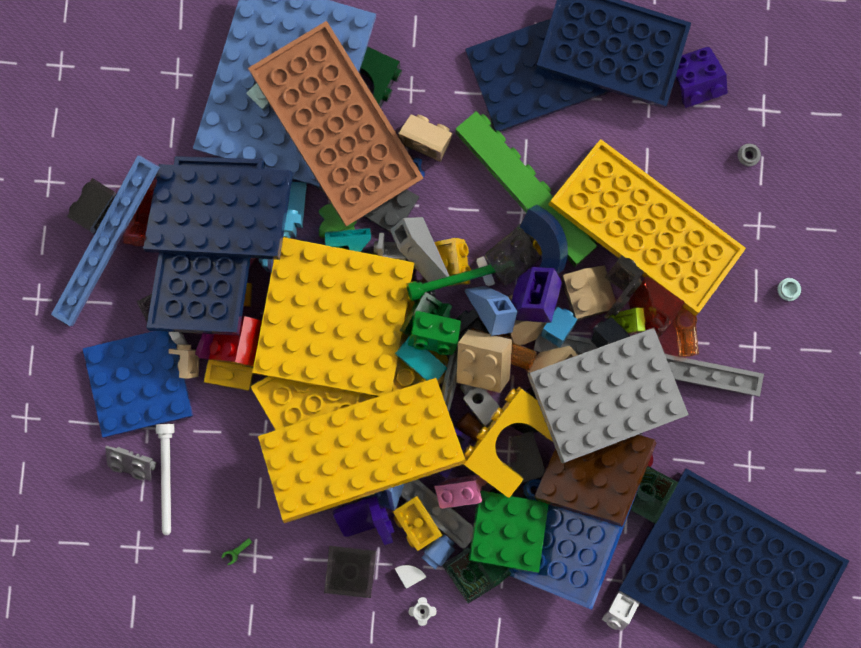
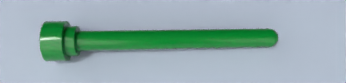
(416, 290)

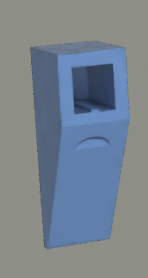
(493, 308)

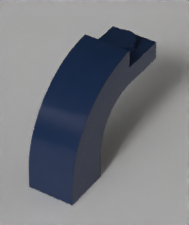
(549, 235)

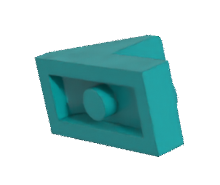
(355, 239)

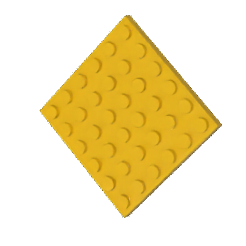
(333, 318)

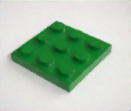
(508, 532)

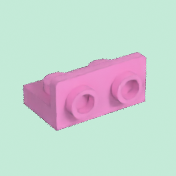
(460, 491)

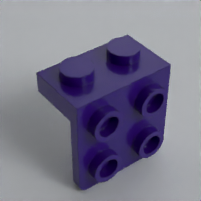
(701, 77)
(363, 517)

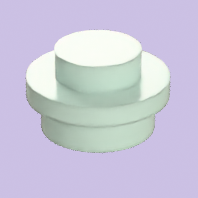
(789, 289)

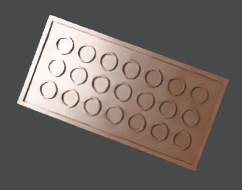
(335, 123)

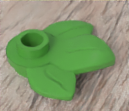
(332, 221)

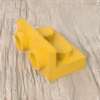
(454, 256)
(416, 523)

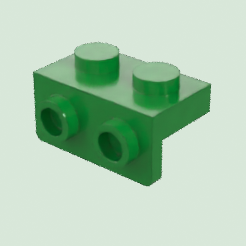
(434, 333)

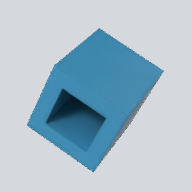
(560, 327)

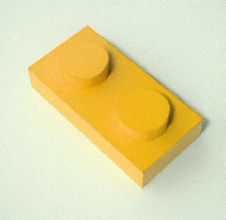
(228, 375)

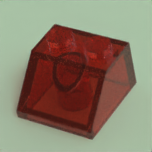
(658, 305)

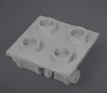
(122, 461)

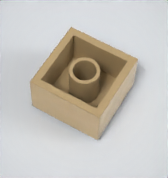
(484, 361)

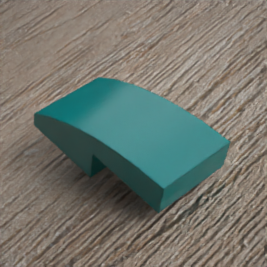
(421, 361)

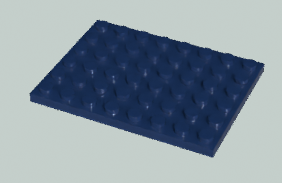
(732, 570)

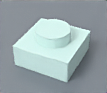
(258, 97)

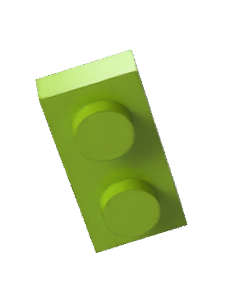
(631, 320)

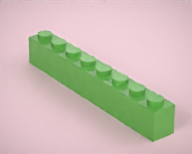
(519, 179)

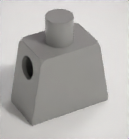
(483, 410)

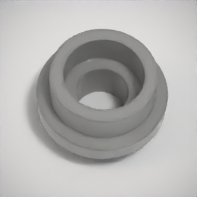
(754, 150)

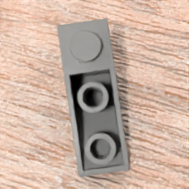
(418, 247)

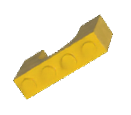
(482, 456)

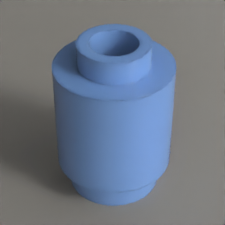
(438, 551)

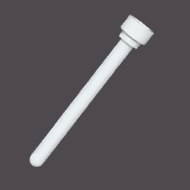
(165, 433)

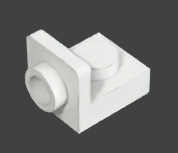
(620, 611)

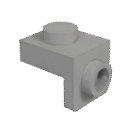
(387, 249)

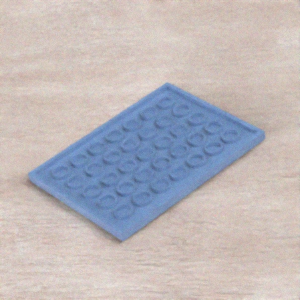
(231, 120)

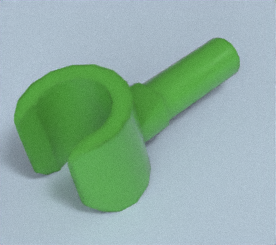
(237, 551)

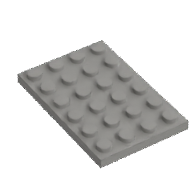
(607, 395)

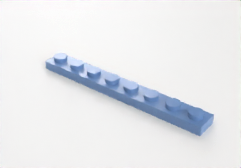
(105, 240)

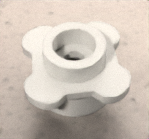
(429, 611)

